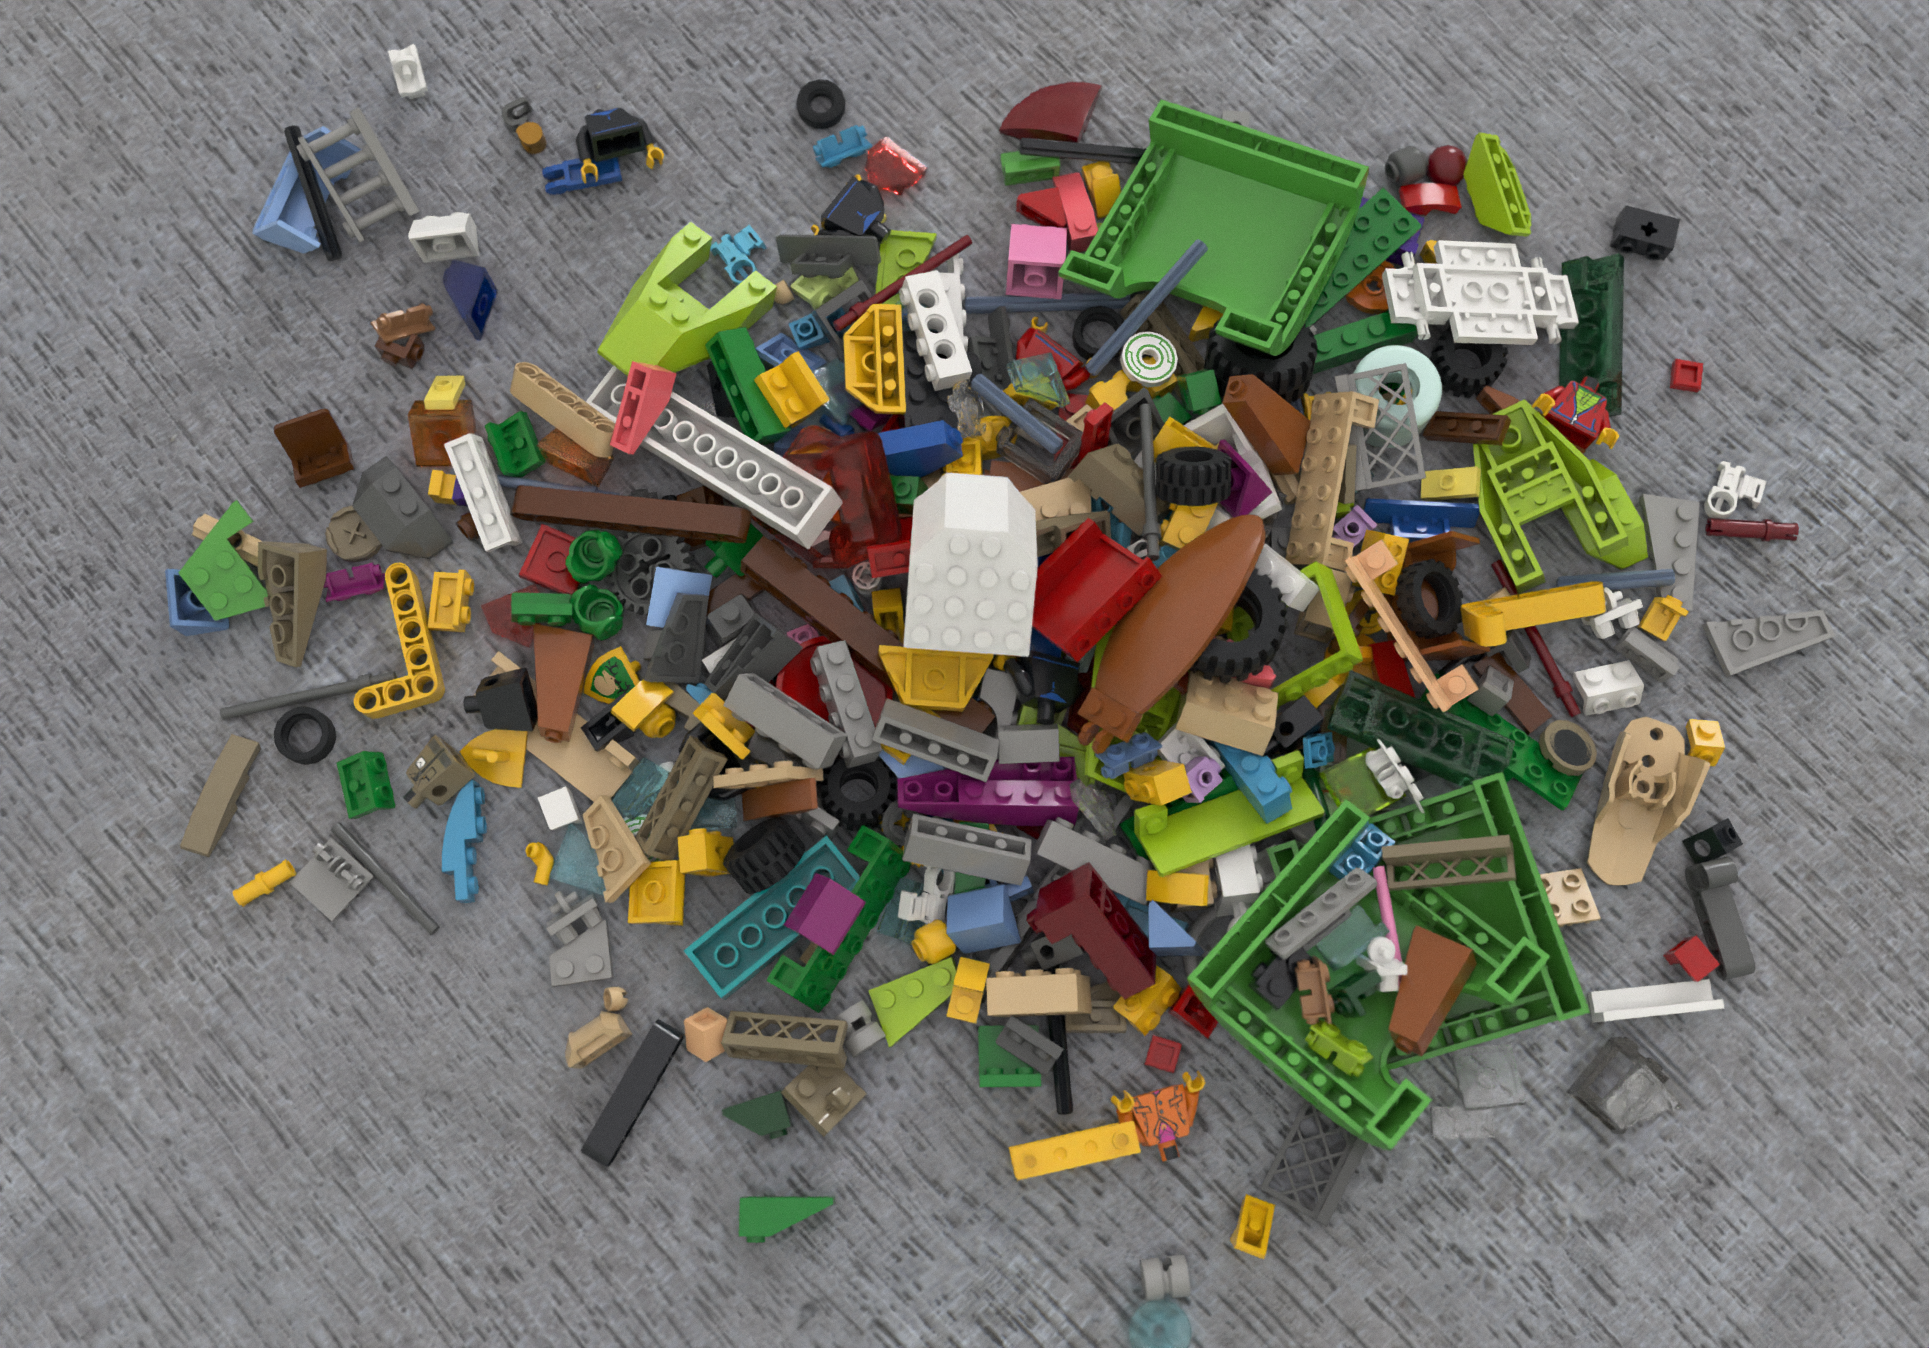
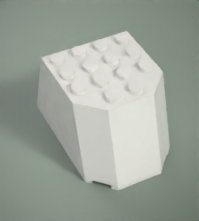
(971, 567)

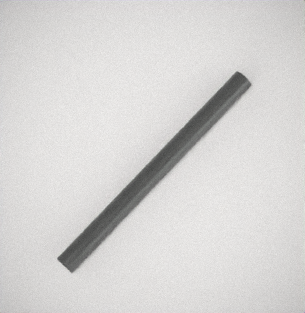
(385, 878)

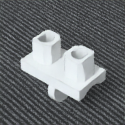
(408, 72)
(1623, 610)
(1381, 958)

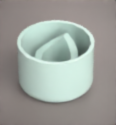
(1425, 388)

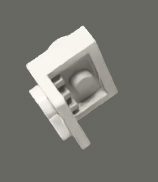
(1609, 687)
(1183, 747)

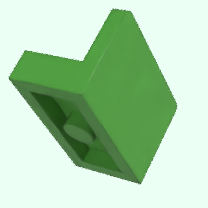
(1026, 168)

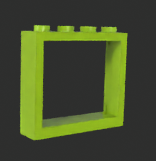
(1328, 668)

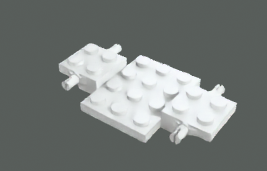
(1480, 294)

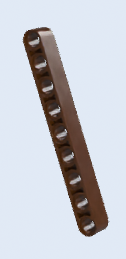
(632, 514)

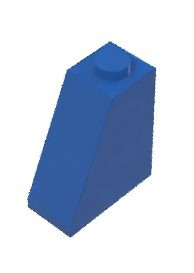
(921, 448)

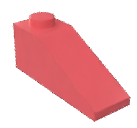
(1078, 211)
(642, 402)

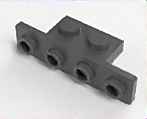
(826, 253)
(995, 350)

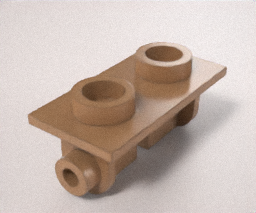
(401, 325)
(1317, 1003)

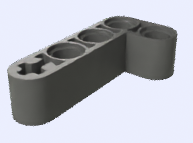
(1719, 916)

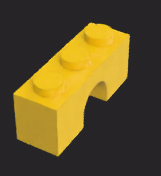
(1115, 390)

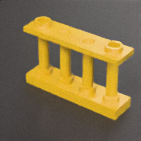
(1074, 1149)

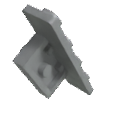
(1321, 915)

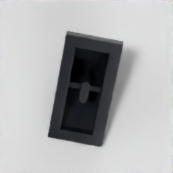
(605, 727)

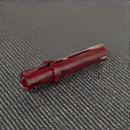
(1762, 529)

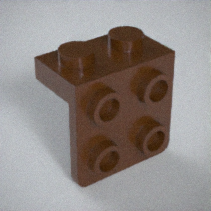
(315, 447)

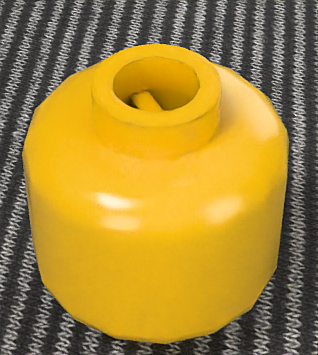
(660, 723)
(932, 942)

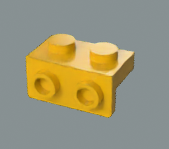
(1185, 524)
(450, 601)
(1147, 1006)

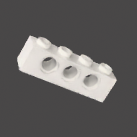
(929, 290)

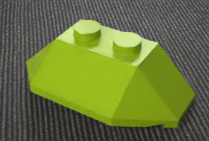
(1496, 188)
(1628, 516)

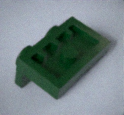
(1346, 992)

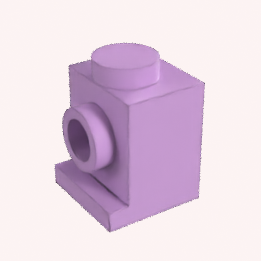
(1358, 521)
(1199, 768)

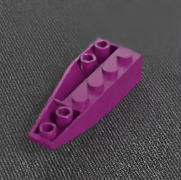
(1011, 795)

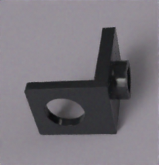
(1720, 837)

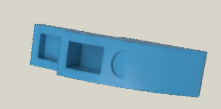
(464, 827)

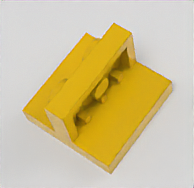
(792, 390)
(658, 895)

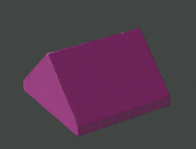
(1246, 486)
(825, 913)

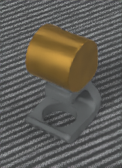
(529, 133)

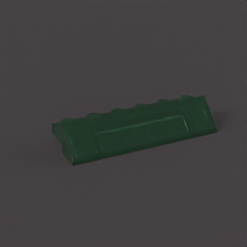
(1597, 340)
(1418, 732)

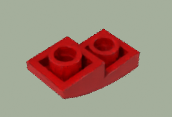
(1424, 197)

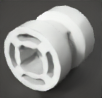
(865, 584)

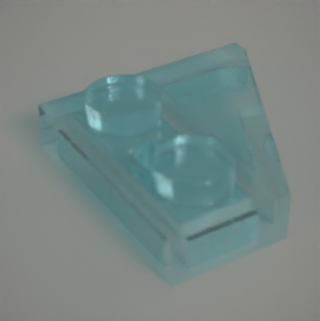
(1038, 378)
(640, 789)
(577, 863)

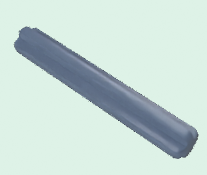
(1017, 413)
(1624, 580)

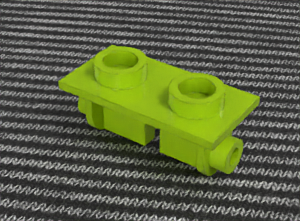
(1351, 1053)

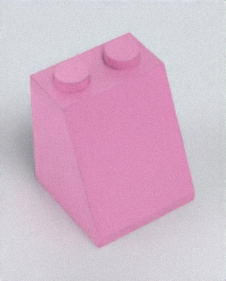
(1035, 260)

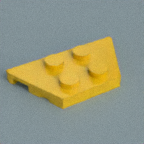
(934, 676)

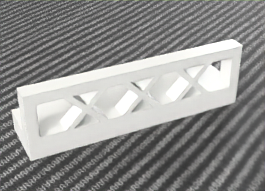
(483, 492)
(1652, 1001)

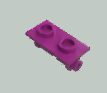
(366, 580)

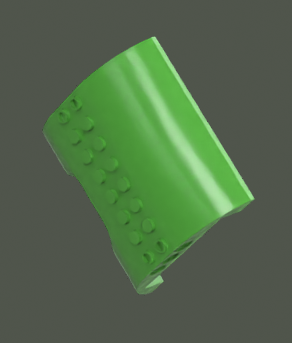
(1258, 203)
(1509, 907)
(1374, 1103)

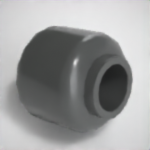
(1406, 166)

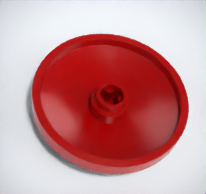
(803, 686)

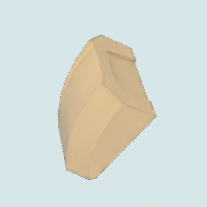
(595, 1039)

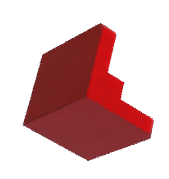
(1693, 957)

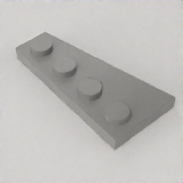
(1673, 542)
(1759, 640)

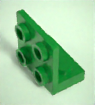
(999, 1066)

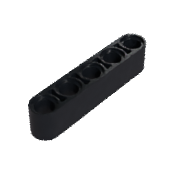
(632, 1093)

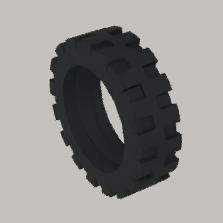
(1412, 604)

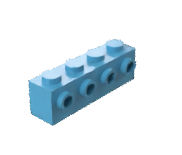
(1256, 780)

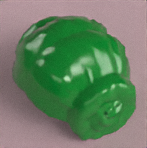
(593, 556)
(597, 612)

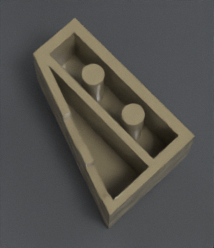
(1119, 482)

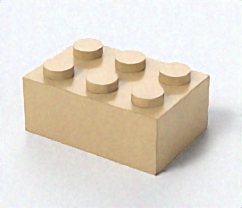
(1228, 712)
(1038, 993)

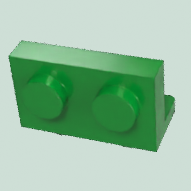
(515, 445)
(541, 608)

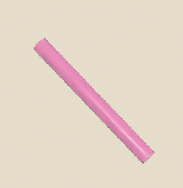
(1386, 910)

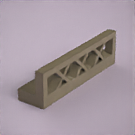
(1160, 318)
(680, 800)
(1449, 851)
(785, 1050)

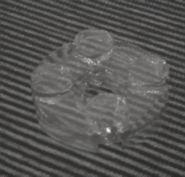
(968, 408)

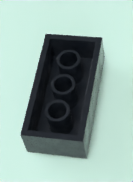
(922, 401)

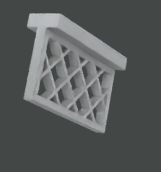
(1363, 475)

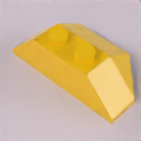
(876, 359)

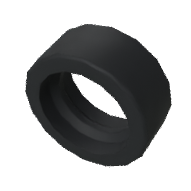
(1096, 313)
(284, 727)

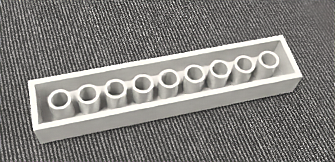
(730, 464)

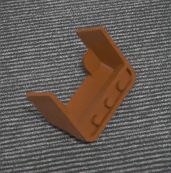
(1443, 549)

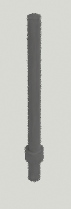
(1152, 528)
(306, 695)

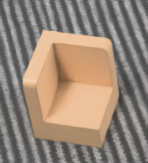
(705, 1034)

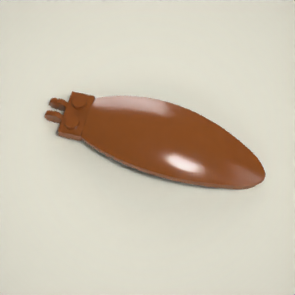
(1170, 628)

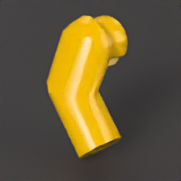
(543, 860)

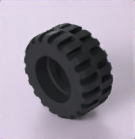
(1285, 374)
(1252, 654)

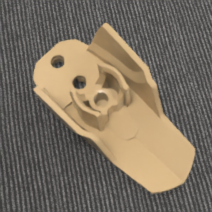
(1641, 802)

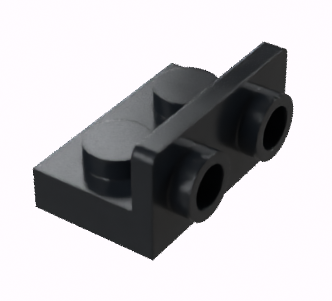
(1277, 977)

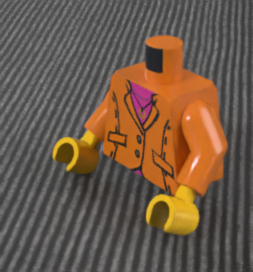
(1162, 1114)

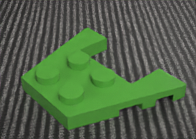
(219, 572)

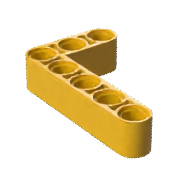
(1489, 619)
(411, 648)

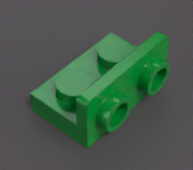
(365, 784)

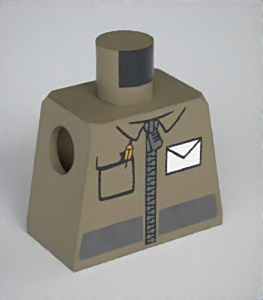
(437, 773)

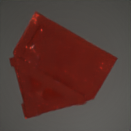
(893, 167)
(499, 619)

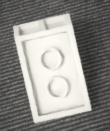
(1220, 425)

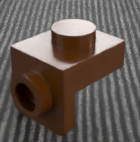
(397, 354)

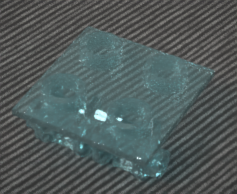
(833, 383)

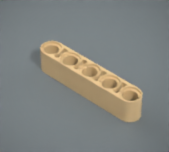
(562, 409)

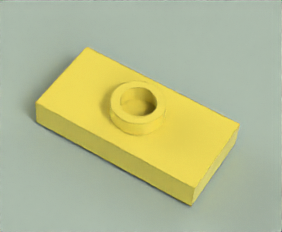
(444, 393)
(1451, 484)

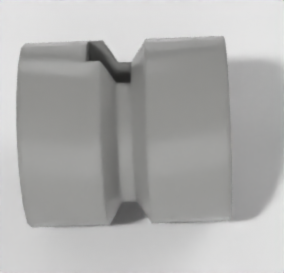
(865, 1037)
(1165, 1277)

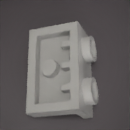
(1647, 654)

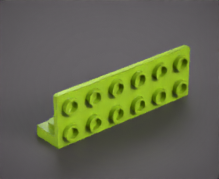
(1221, 823)

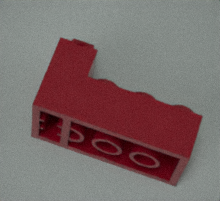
(1100, 924)

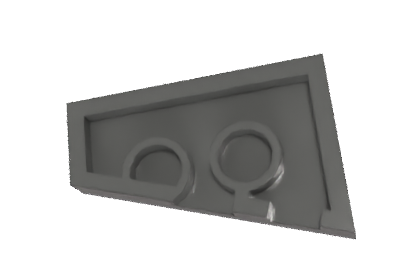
(681, 642)

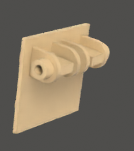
(1570, 897)

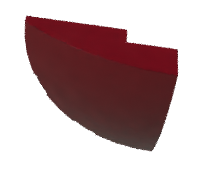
(1053, 113)

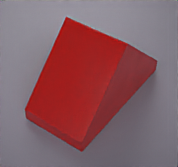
(1043, 207)
(1193, 1012)

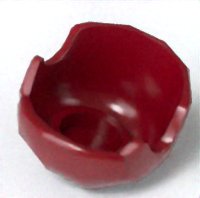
(1446, 165)

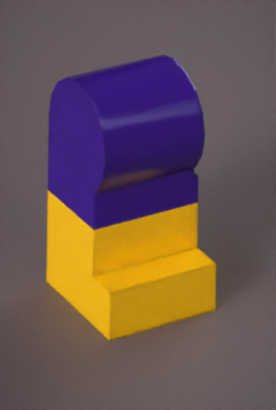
(445, 489)

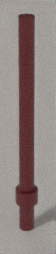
(859, 308)
(1561, 687)

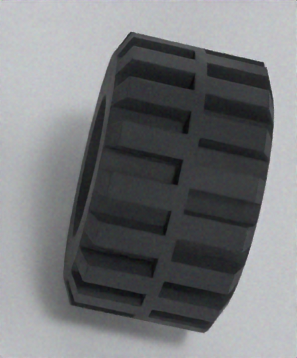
(1461, 378)
(1193, 476)
(853, 812)
(764, 855)

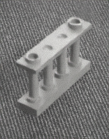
(372, 150)

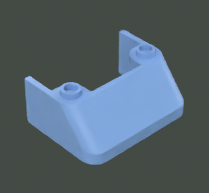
(286, 213)

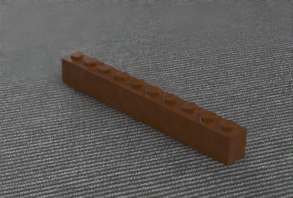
(838, 618)

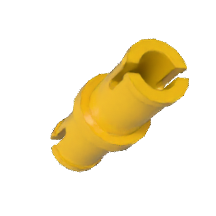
(264, 883)

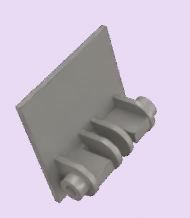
(331, 879)

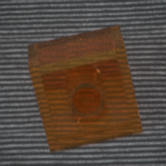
(436, 427)
(573, 459)

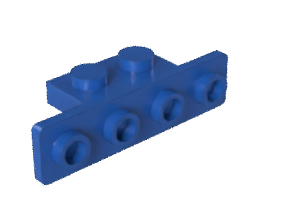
(1421, 518)

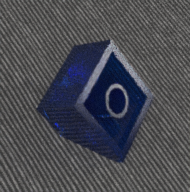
(471, 293)

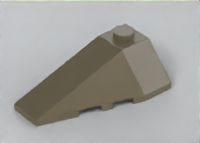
(294, 587)

